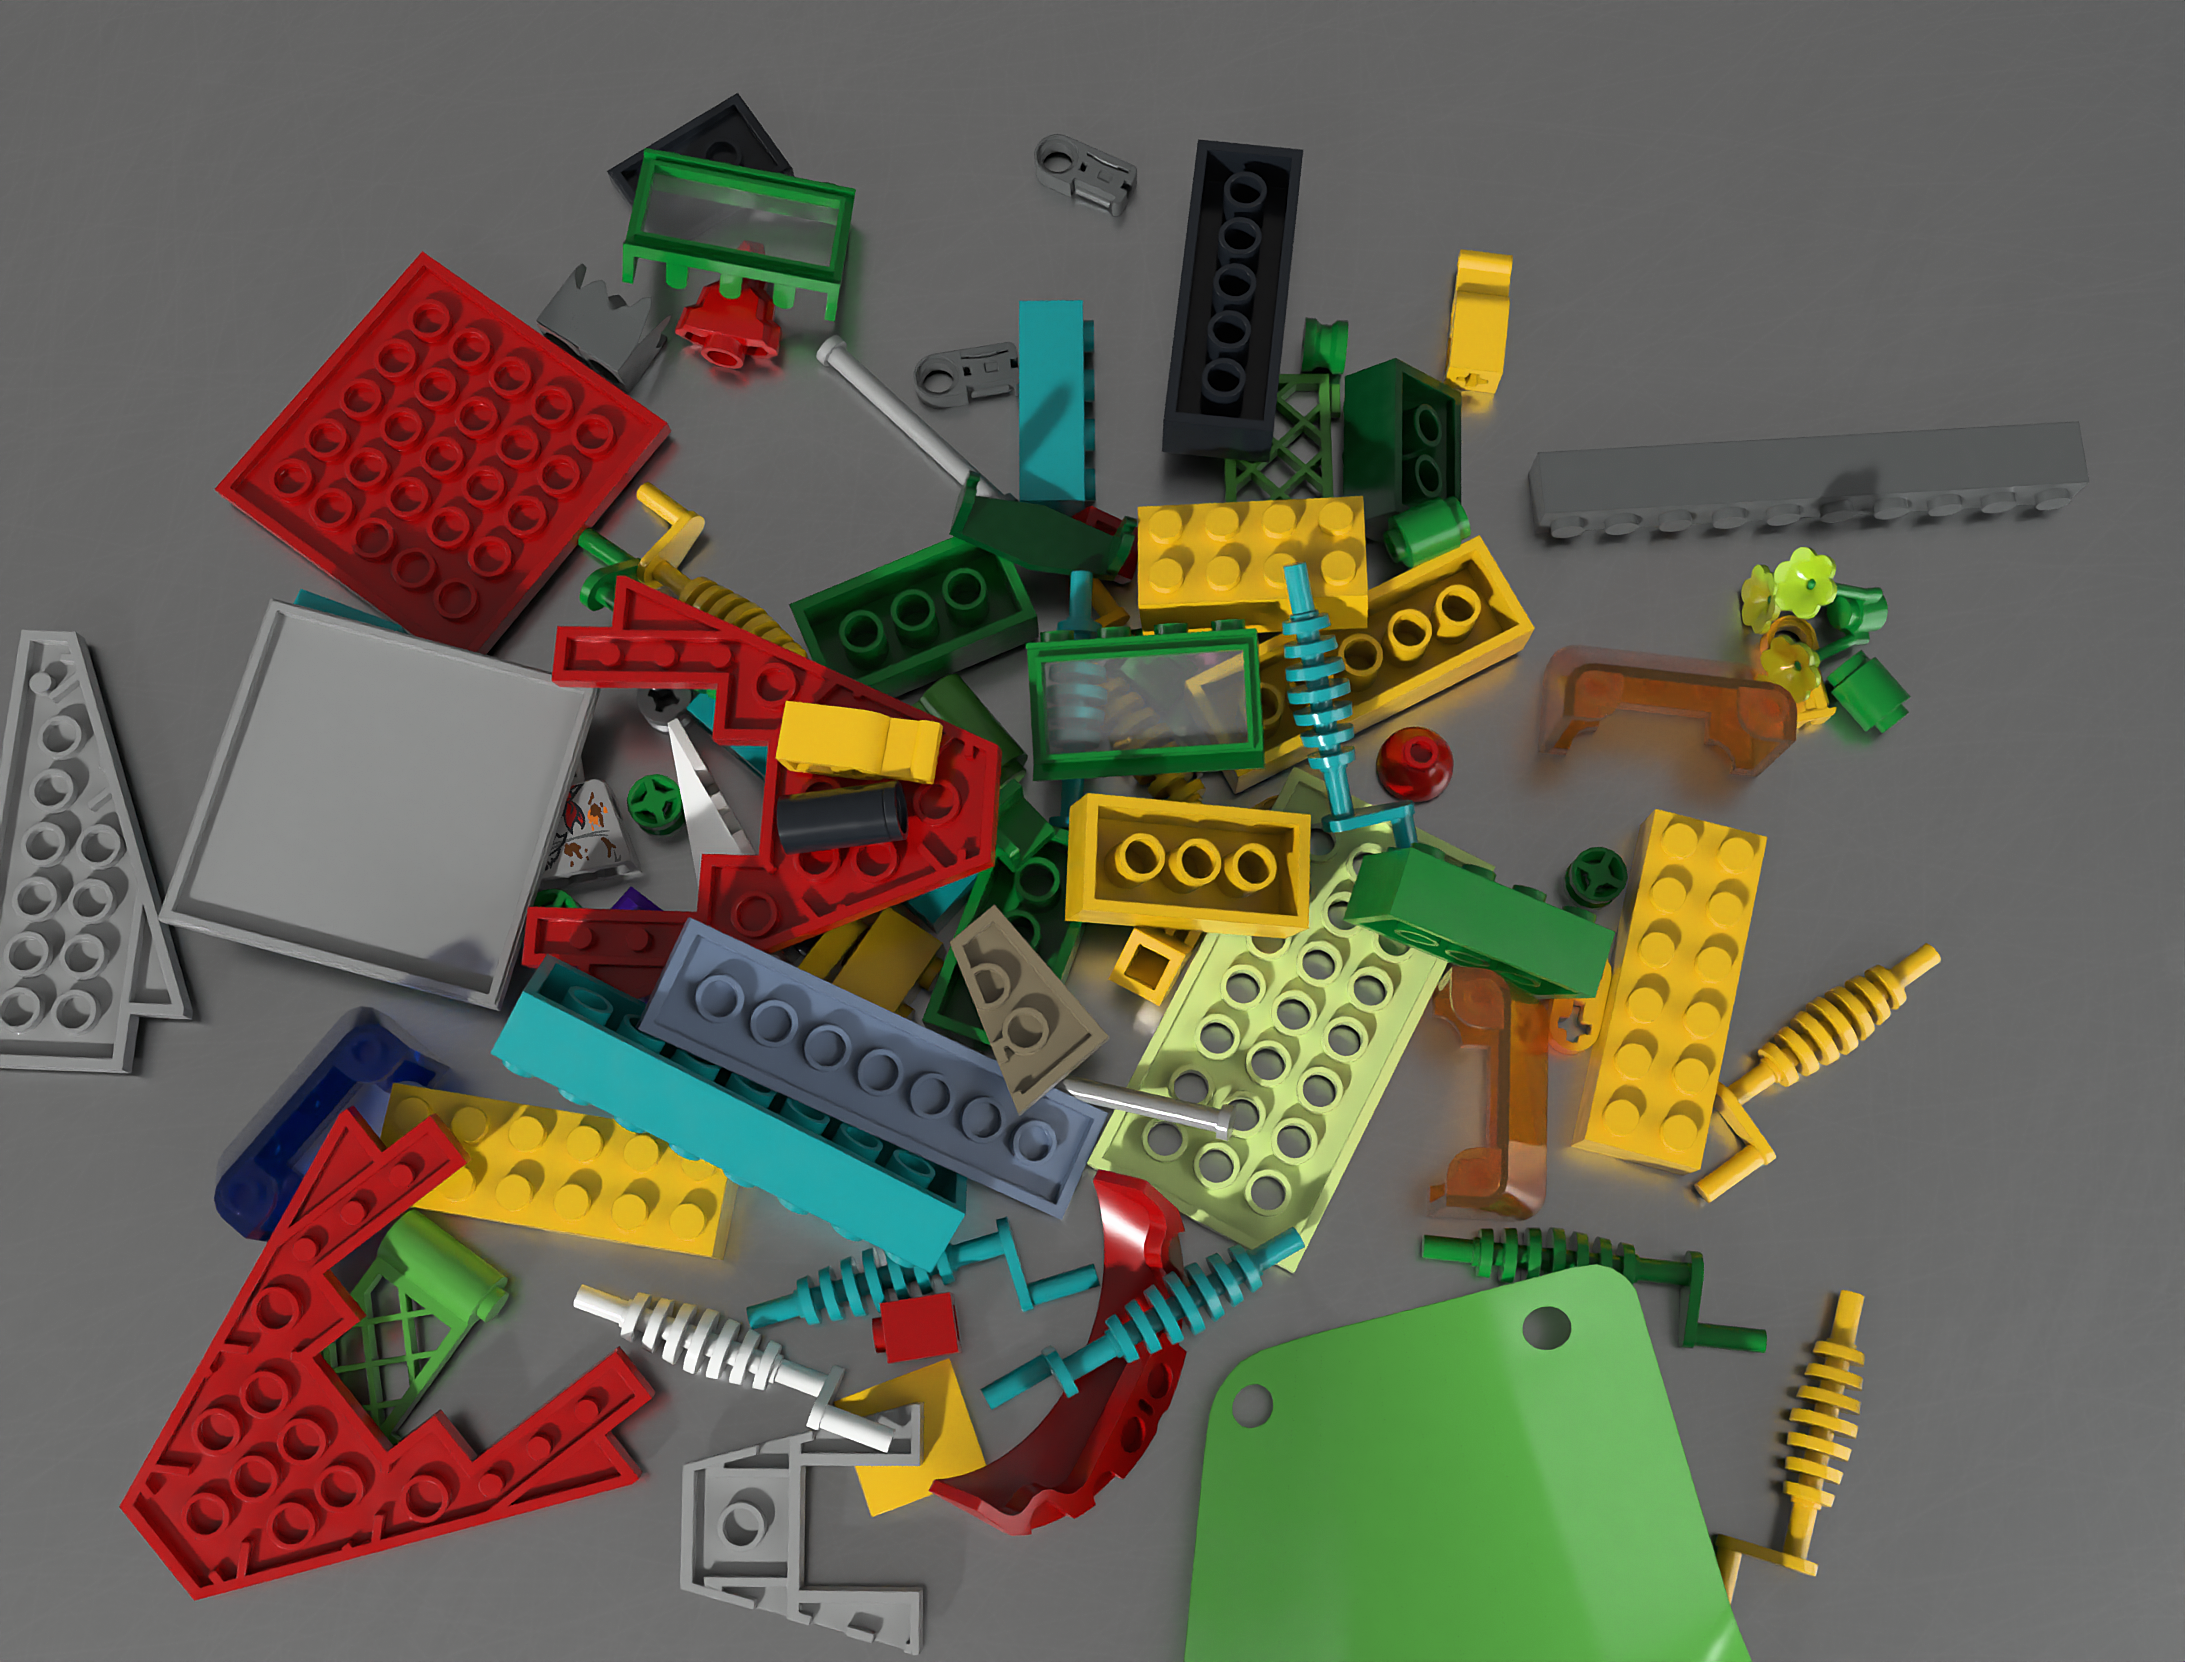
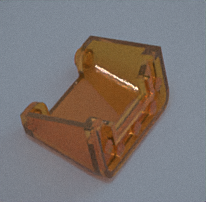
(1741, 705)
(1510, 1173)

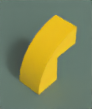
(1154, 961)

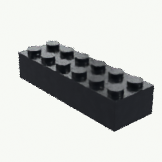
(1232, 302)

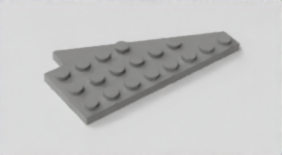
(74, 877)

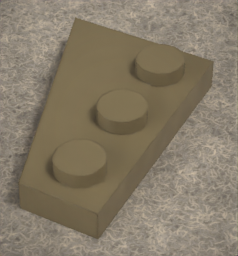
(1025, 1009)

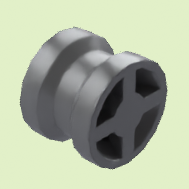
(670, 707)

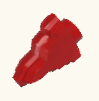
(732, 327)

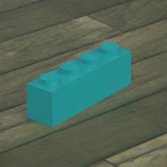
(1052, 405)

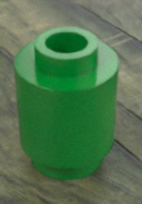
(1426, 531)
(1869, 692)

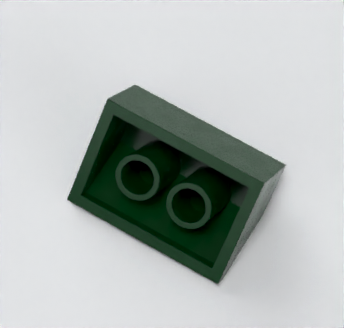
(1399, 441)

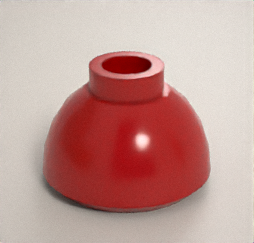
(1415, 764)

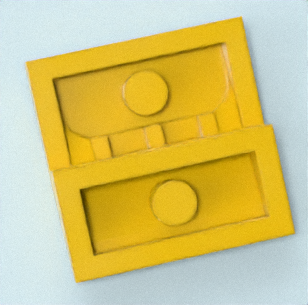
(948, 1435)

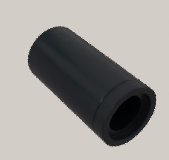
(842, 817)

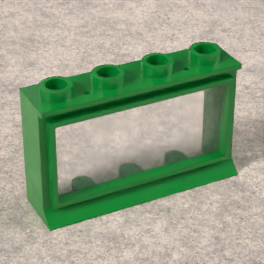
(739, 226)
(1146, 702)

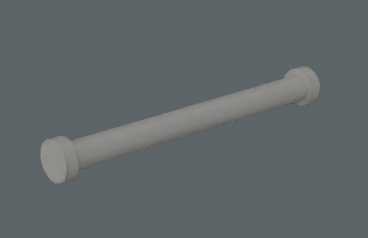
(834, 353)
(1149, 1104)

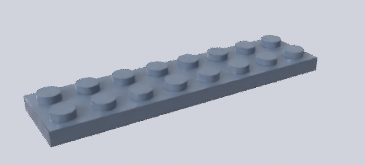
(867, 1068)

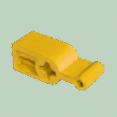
(1478, 321)
(857, 743)

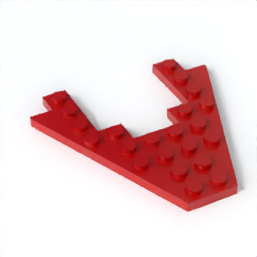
(772, 895)
(278, 1460)

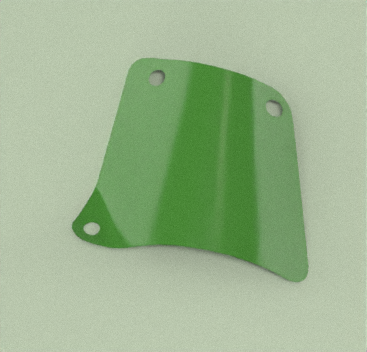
(1458, 1494)

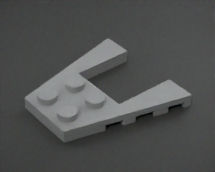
(749, 1531)

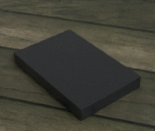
(720, 135)

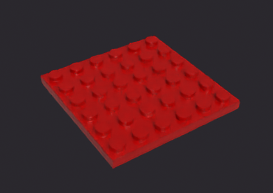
(444, 460)

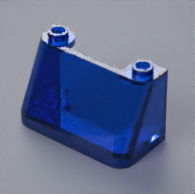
(258, 1168)

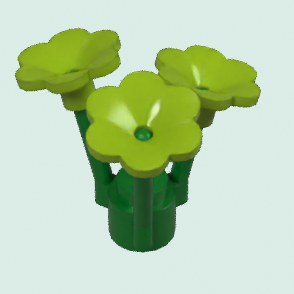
(1804, 588)

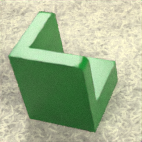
(1019, 828)

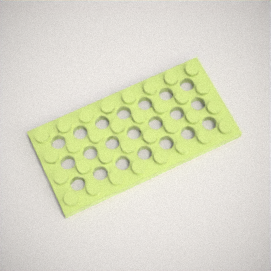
(1306, 1051)

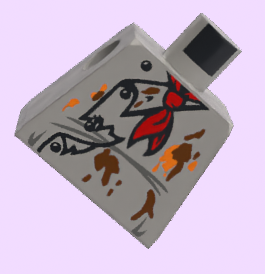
(590, 838)

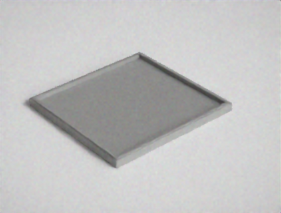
(381, 805)

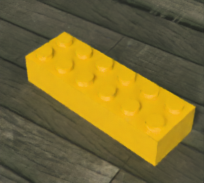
(1418, 640)
(1670, 993)
(569, 1174)

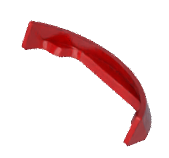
(1117, 1405)

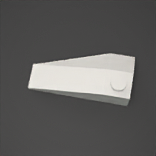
(708, 816)

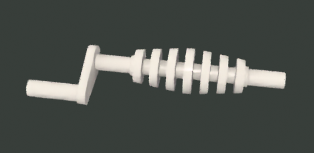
(724, 1349)

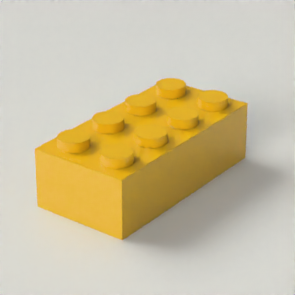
(1230, 560)
(1188, 866)

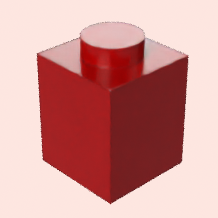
(917, 1328)

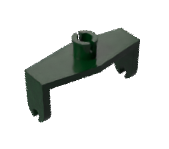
(1039, 535)

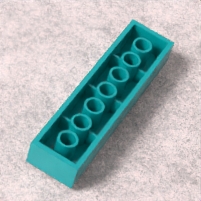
(587, 1045)

